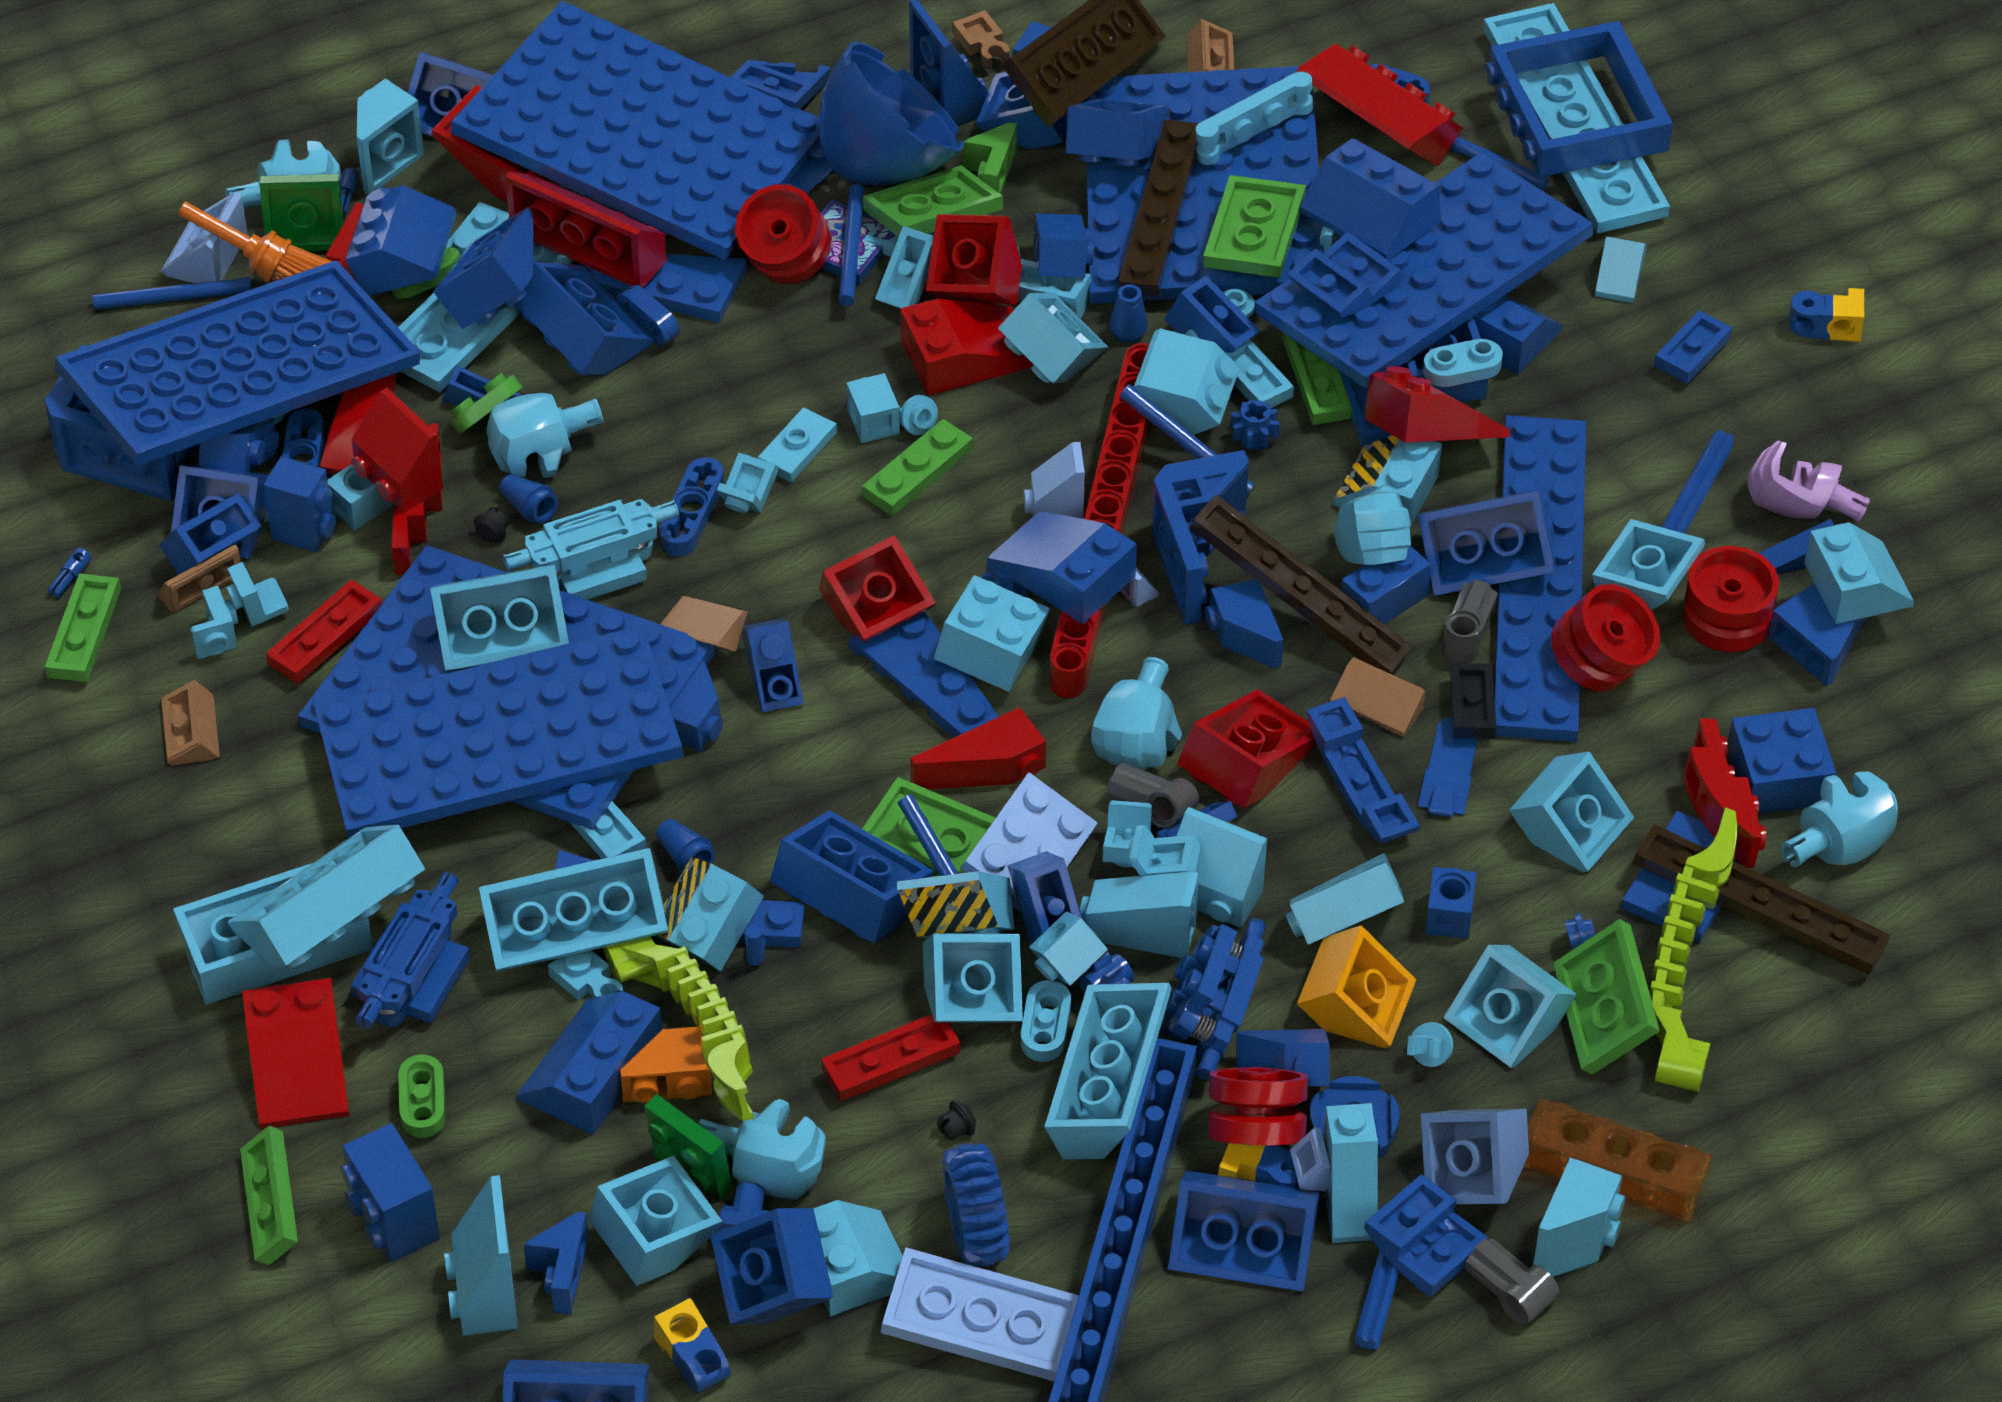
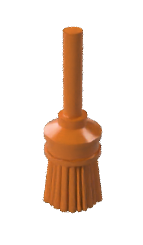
(268, 256)

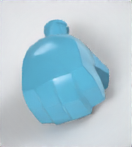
(283, 163)
(539, 426)
(1373, 528)
(1137, 720)
(1844, 825)
(776, 1162)

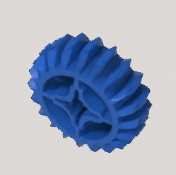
(975, 1204)

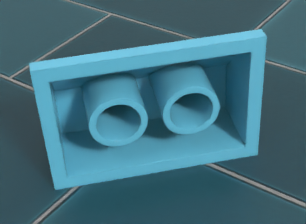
(499, 616)

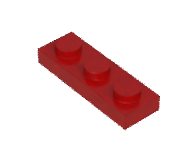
(323, 631)
(889, 1056)

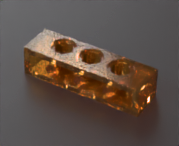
(1641, 1153)

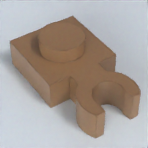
(981, 35)

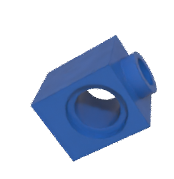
(1450, 902)

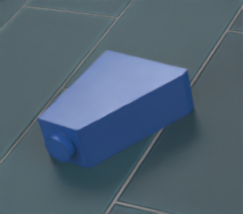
(1811, 636)

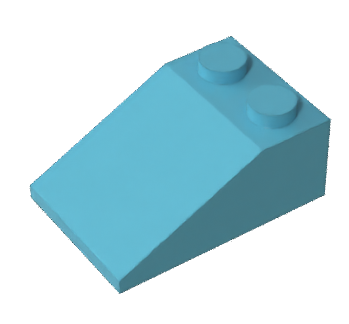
(482, 1266)

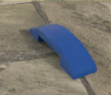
(1357, 773)

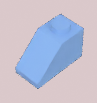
(1058, 484)

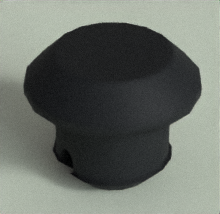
(492, 525)
(957, 1121)

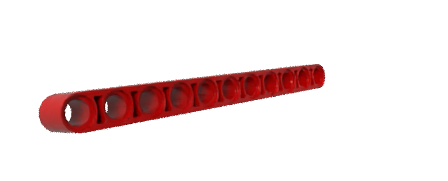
(1109, 504)

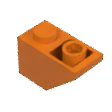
(668, 1067)

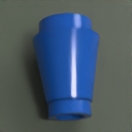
(1128, 316)
(529, 498)
(684, 843)

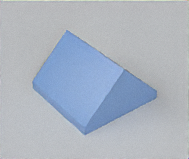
(200, 254)

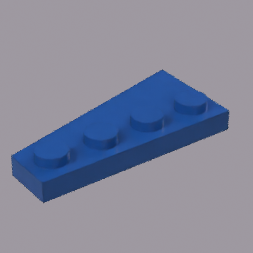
(689, 284)
(907, 658)

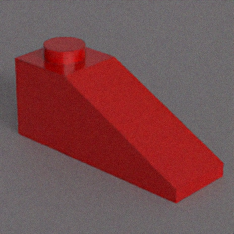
(984, 756)

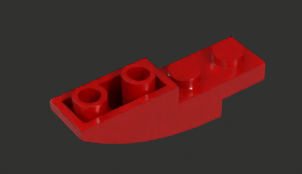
(1713, 787)

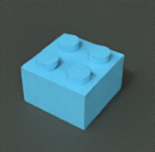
(991, 633)

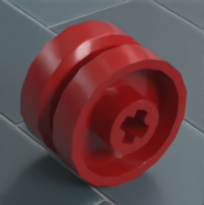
(783, 234)
(1730, 598)
(1605, 637)
(1257, 1106)

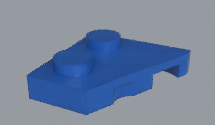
(783, 81)

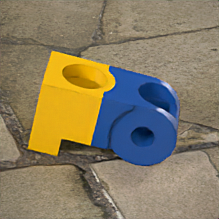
(1828, 315)
(1259, 1164)
(691, 1346)

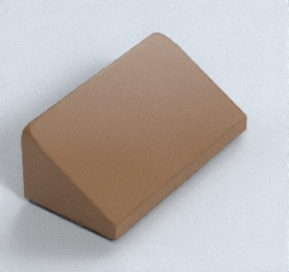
(1209, 48)
(189, 585)
(707, 622)
(1380, 696)
(190, 725)

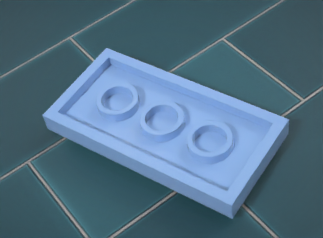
(979, 1314)

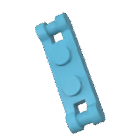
(1253, 116)

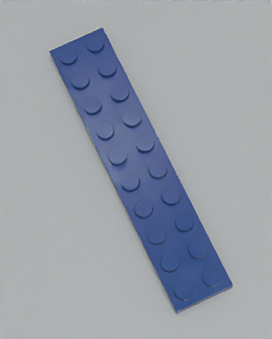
(1530, 687)

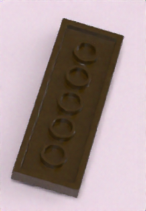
(1081, 54)

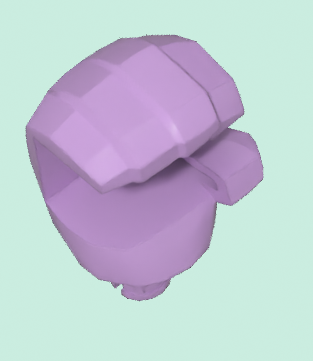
(1807, 490)

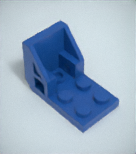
(91, 451)
(1178, 498)

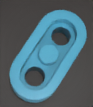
(1462, 362)
(1045, 1024)

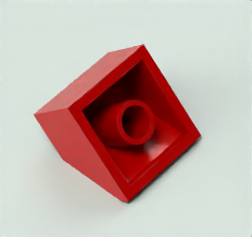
(974, 259)
(397, 453)
(875, 590)

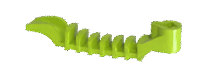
(722, 1038)
(1684, 1058)

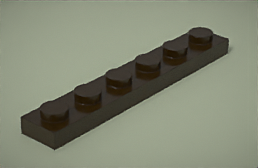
(1160, 207)
(1299, 586)
(1772, 904)

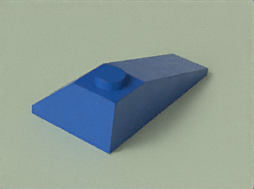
(441, 86)

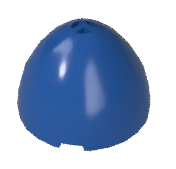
(881, 122)

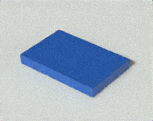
(1651, 893)

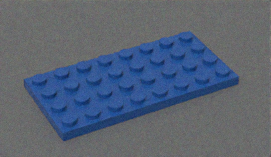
(1488, 242)
(236, 362)
(498, 731)

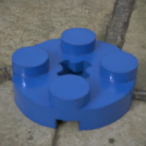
(1359, 1090)

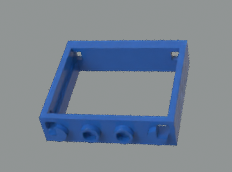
(1591, 148)

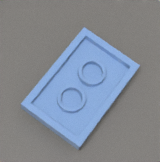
(1029, 824)

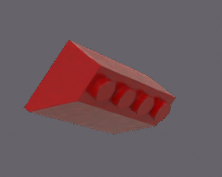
(1383, 102)
(587, 230)

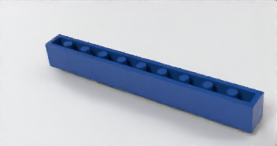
(1125, 1227)

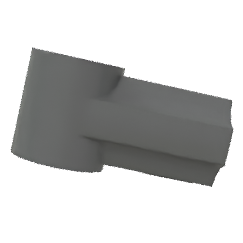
(1468, 622)
(1141, 786)
(1520, 1289)

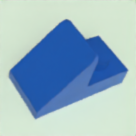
(561, 1255)

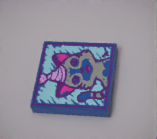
(869, 253)

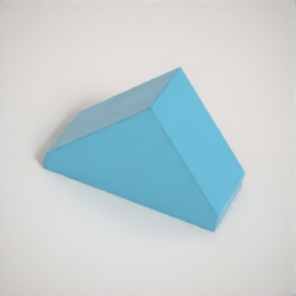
(1620, 269)

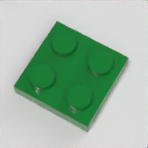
(303, 209)
(692, 1145)

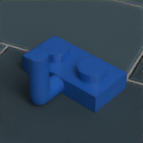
(773, 925)

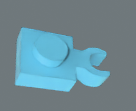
(584, 974)

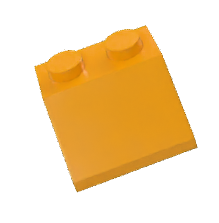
(1357, 988)

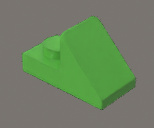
(992, 154)

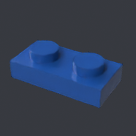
(1693, 346)

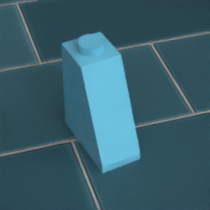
(1345, 900)
(1144, 912)
(1353, 1180)

